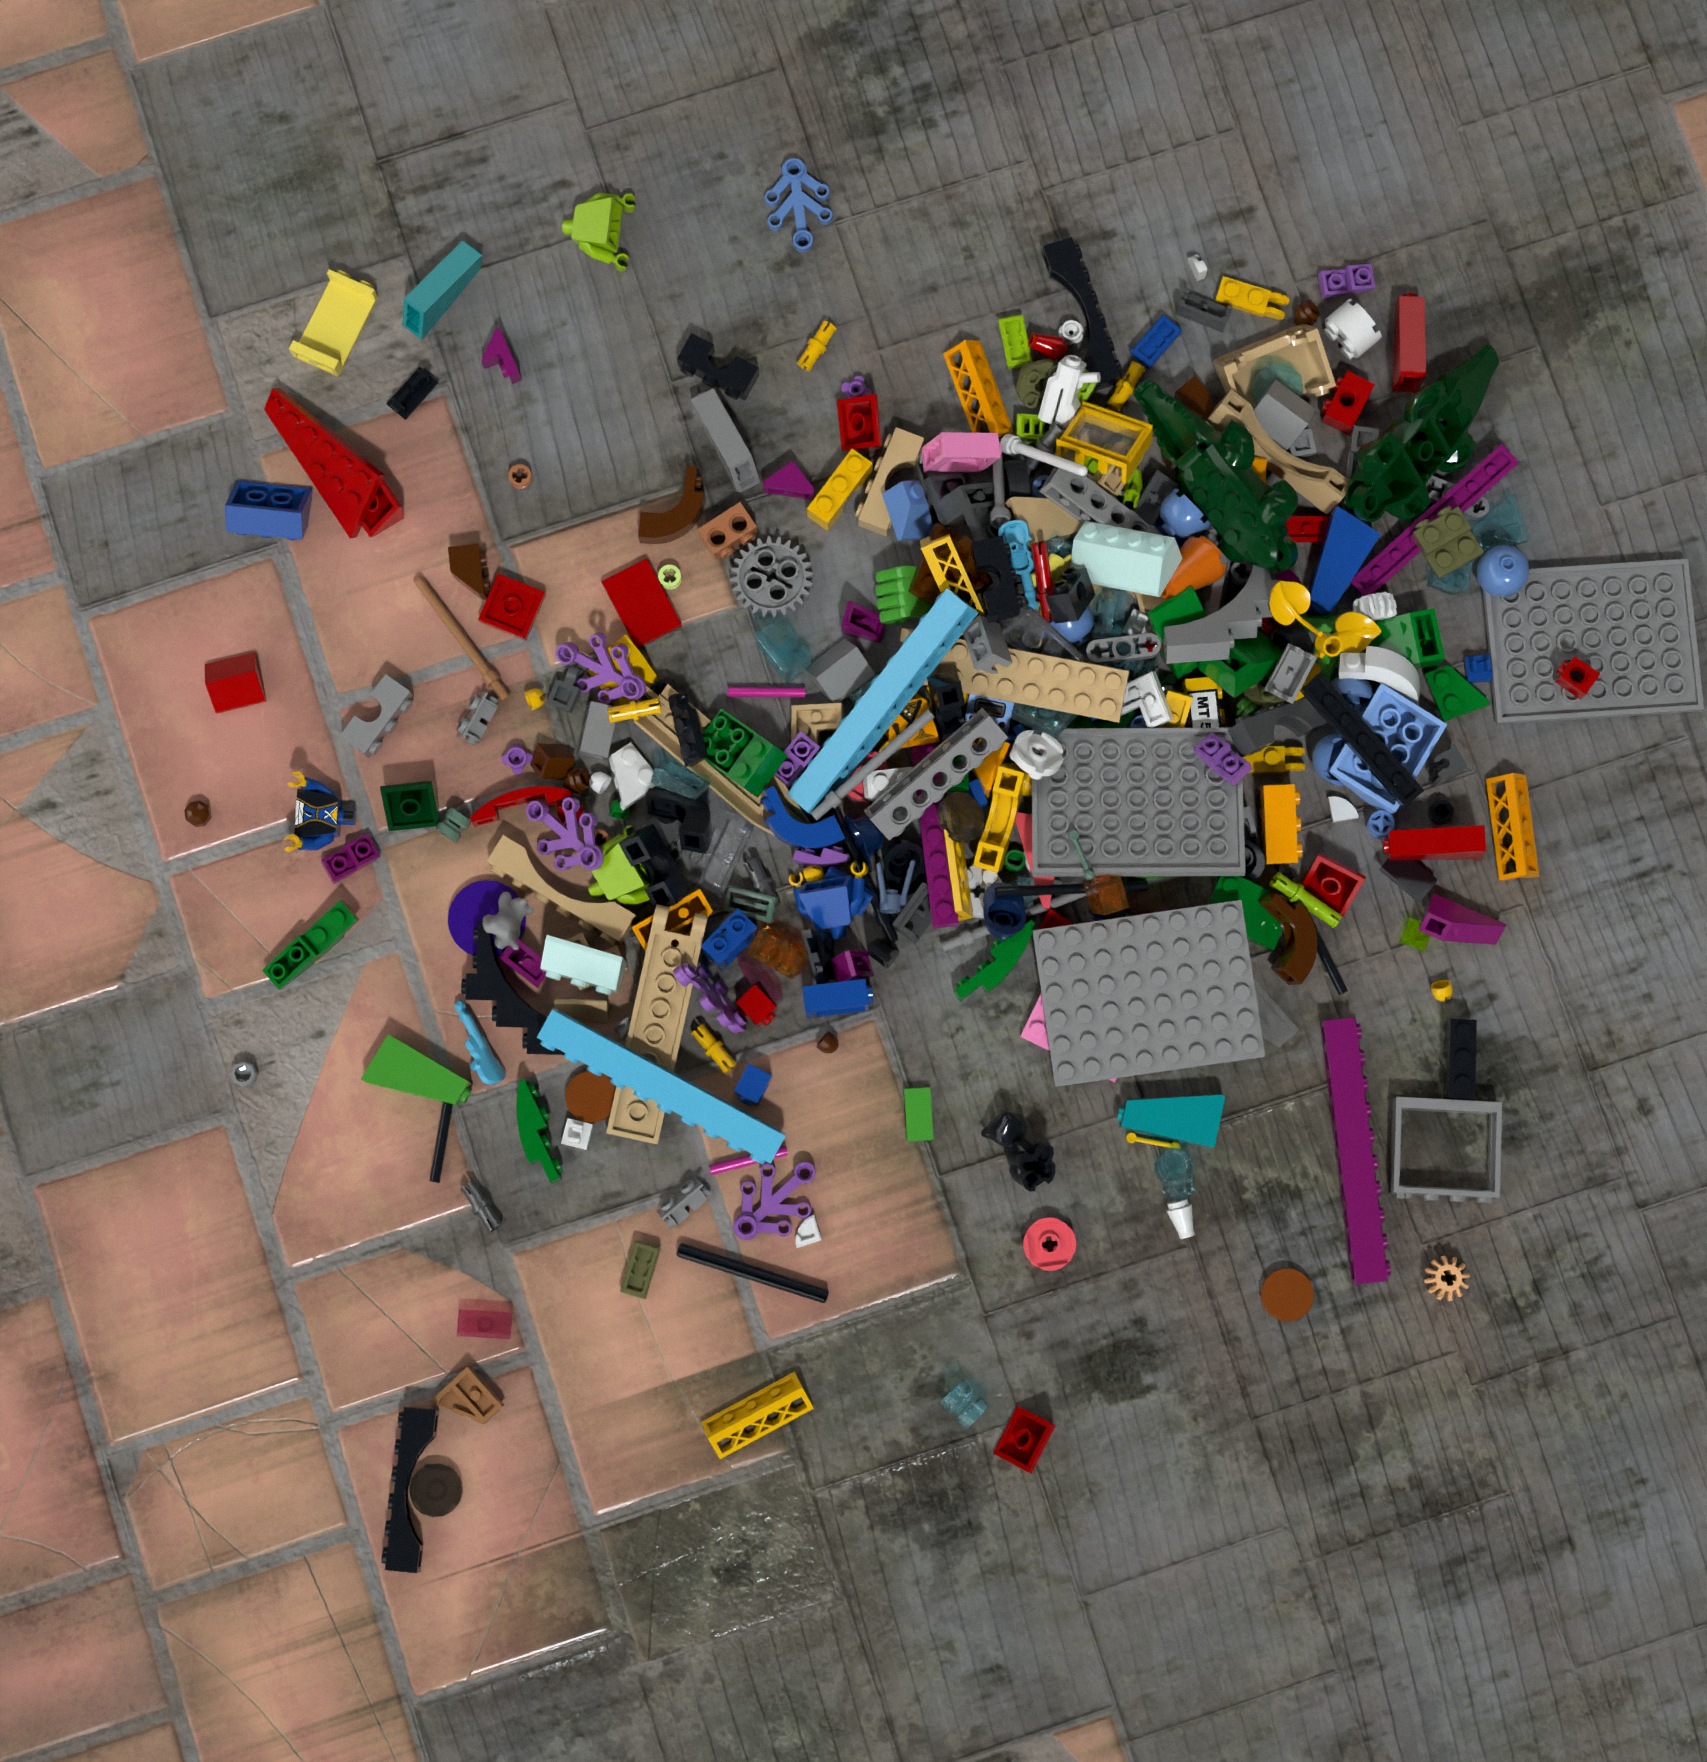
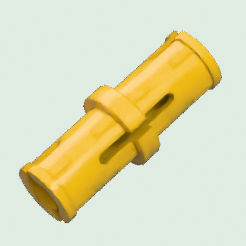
(816, 346)
(1125, 387)
(634, 710)
(714, 1048)

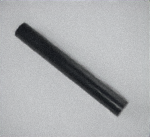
(441, 1142)

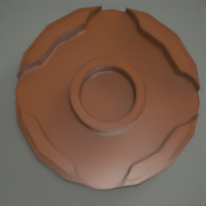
(590, 1097)
(1287, 1295)

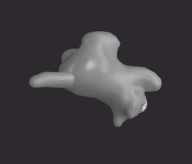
(507, 921)

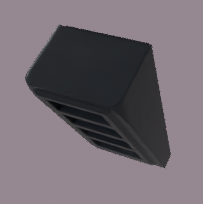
(882, 952)

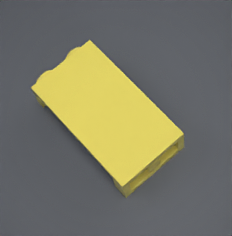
(335, 323)

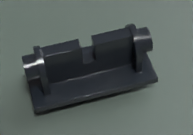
(412, 392)

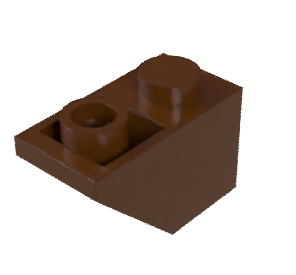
(467, 568)

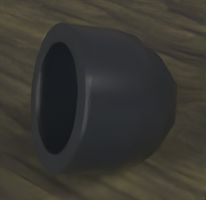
(661, 684)

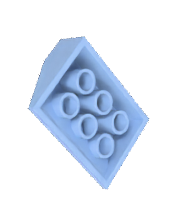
(1404, 730)

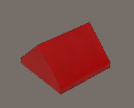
(859, 423)
(383, 511)
(234, 683)
(1332, 883)
(1024, 1439)

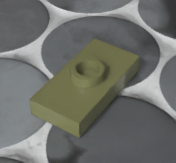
(640, 1269)

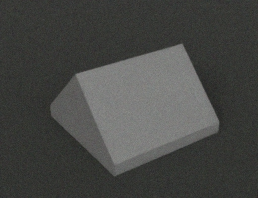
(1283, 414)
(840, 671)

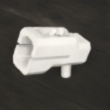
(1063, 389)

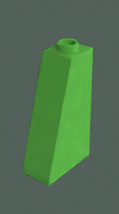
(410, 1072)

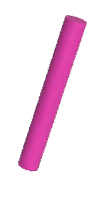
(766, 691)
(741, 1162)

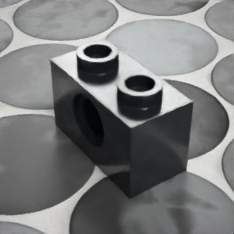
(1070, 595)

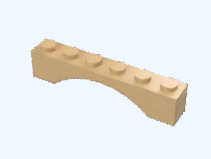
(1316, 483)
(608, 918)

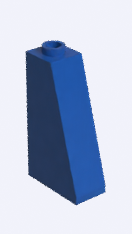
(1340, 557)

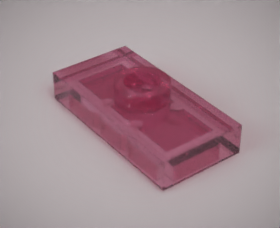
(484, 1324)

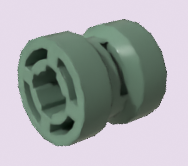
(450, 830)

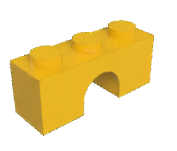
(834, 494)

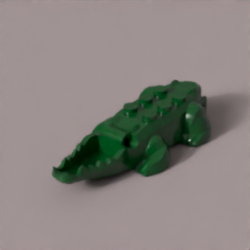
(1416, 445)
(1223, 482)

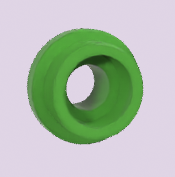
(1246, 706)

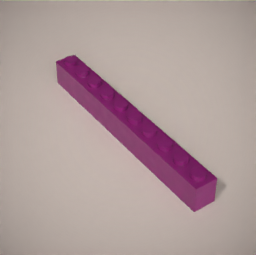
(1354, 1151)

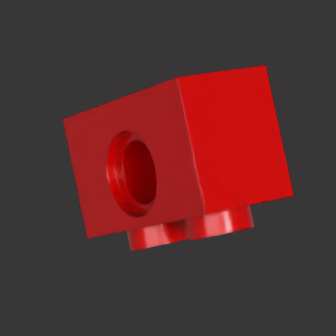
(1357, 391)

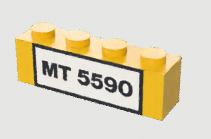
(1205, 703)

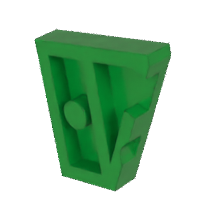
(1453, 694)

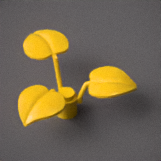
(1353, 629)

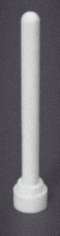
(1013, 445)

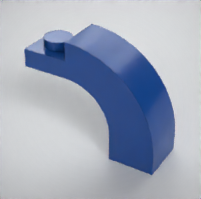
(798, 834)

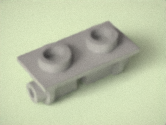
(470, 725)
(690, 1195)

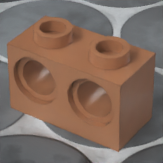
(723, 526)

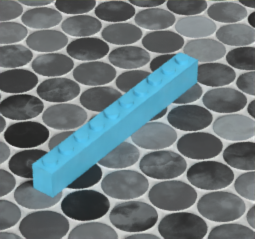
(883, 700)
(661, 1085)

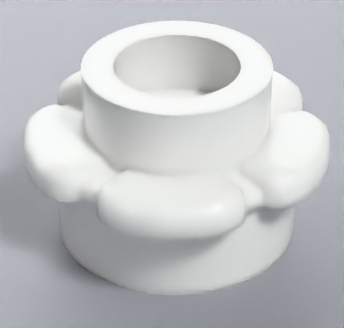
(1074, 326)

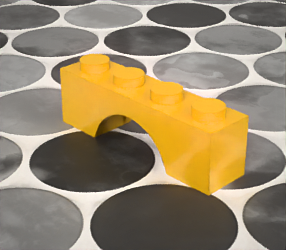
(1001, 819)

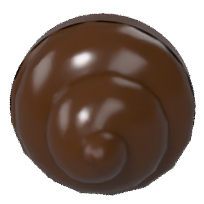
(1306, 313)
(577, 781)

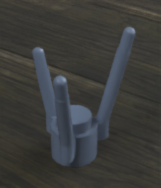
(889, 899)

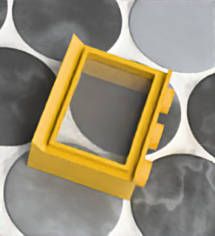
(1106, 437)

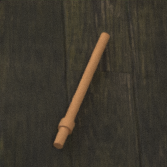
(490, 676)

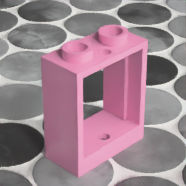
(961, 452)

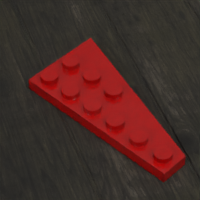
(335, 468)

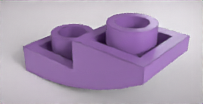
(1347, 281)
(799, 754)
(1222, 759)
(830, 857)

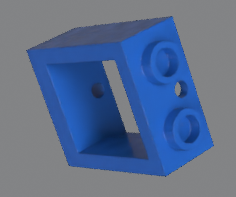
(726, 947)
(837, 998)

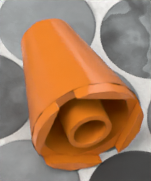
(1197, 568)

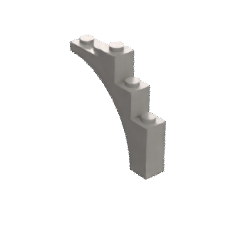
(1215, 634)

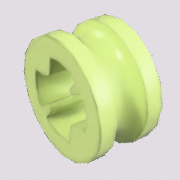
(669, 568)

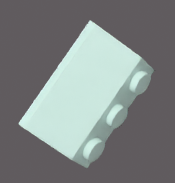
(582, 965)

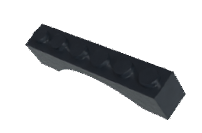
(1065, 267)
(404, 1545)

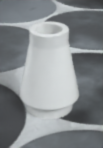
(1181, 1217)

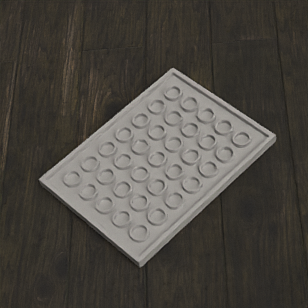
(1616, 617)
(1137, 806)
(1148, 993)

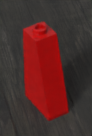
(1409, 344)
(1436, 843)

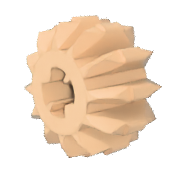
(1450, 1270)

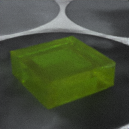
(1414, 938)

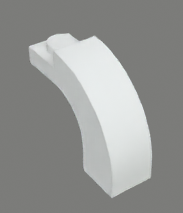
(1384, 667)

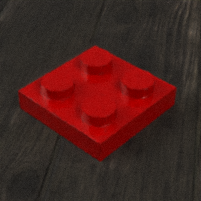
(512, 607)

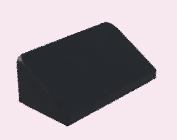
(1409, 877)

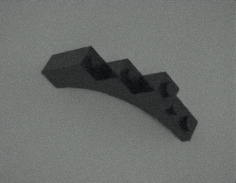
(492, 984)

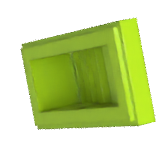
(1030, 419)

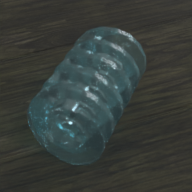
(1138, 667)

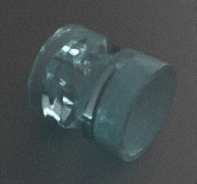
(965, 1406)

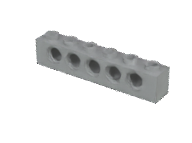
(1079, 504)
(939, 760)

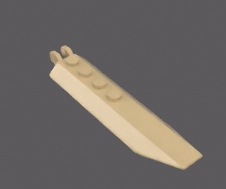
(662, 730)

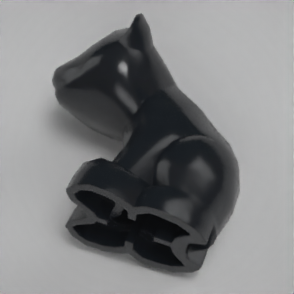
(1027, 1162)

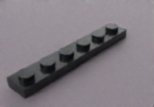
(1361, 740)

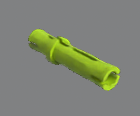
(1296, 893)

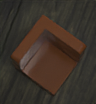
(552, 761)

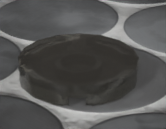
(961, 817)
(436, 1490)

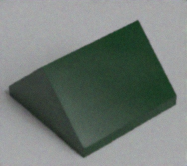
(411, 805)

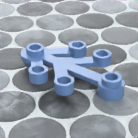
(798, 200)

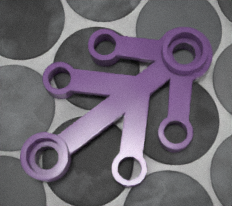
(605, 669)
(569, 835)
(714, 995)
(771, 1204)

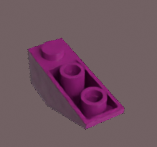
(1458, 923)

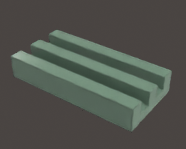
(769, 908)

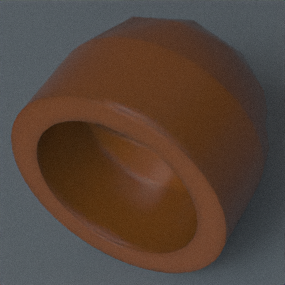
(828, 1043)

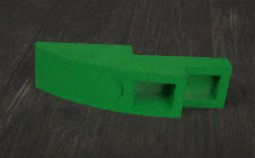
(311, 945)
(1005, 958)
(532, 1121)

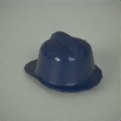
(867, 837)
(1003, 915)

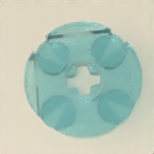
(1282, 373)

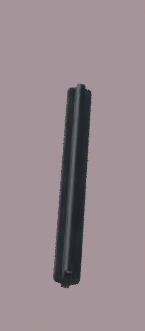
(752, 1273)

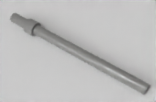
(834, 798)
(968, 936)

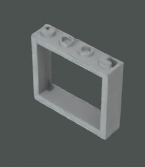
(1493, 1109)

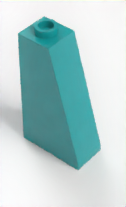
(440, 289)
(1180, 1119)

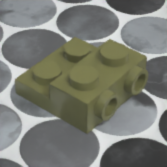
(1447, 542)

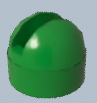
(616, 811)
(1016, 857)

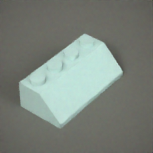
(1125, 558)

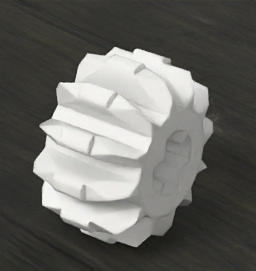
(1376, 606)

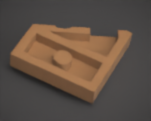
(469, 1397)

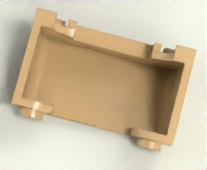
(1296, 347)

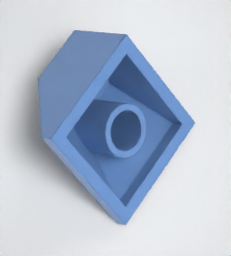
(908, 510)

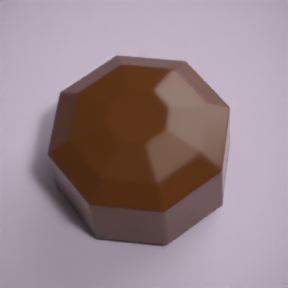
(197, 813)

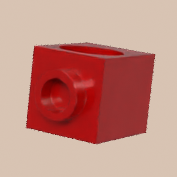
(1587, 674)
(757, 1007)

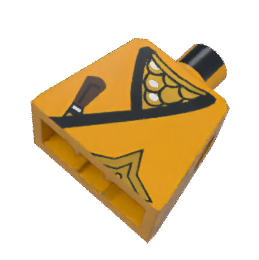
(909, 714)

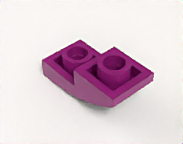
(350, 858)

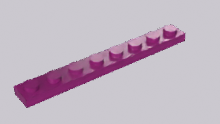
(1462, 495)
(935, 855)

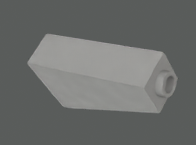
(726, 440)

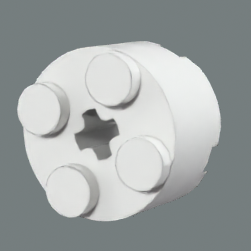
(1352, 329)

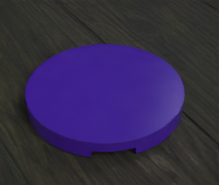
(471, 906)

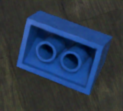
(268, 510)

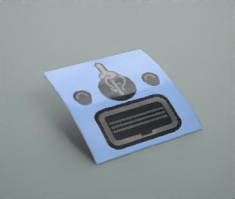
(997, 709)

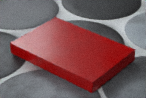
(641, 603)

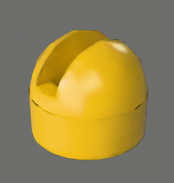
(533, 698)
(813, 873)
(1442, 989)

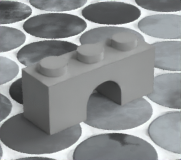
(367, 736)

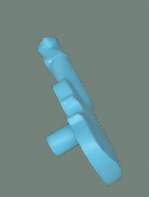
(1018, 536)
(485, 1063)

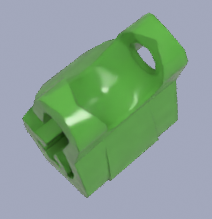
(897, 602)

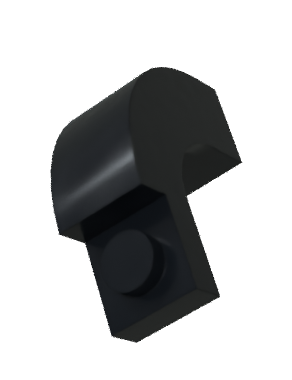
(694, 814)

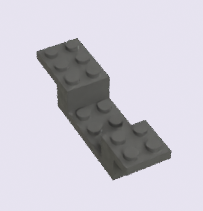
(970, 505)

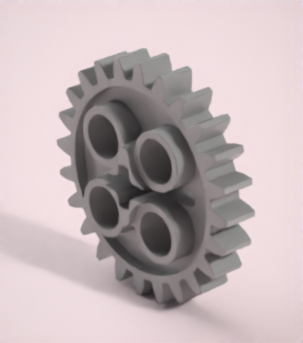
(761, 597)

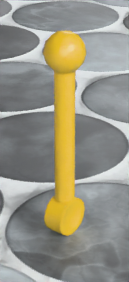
(1131, 1138)

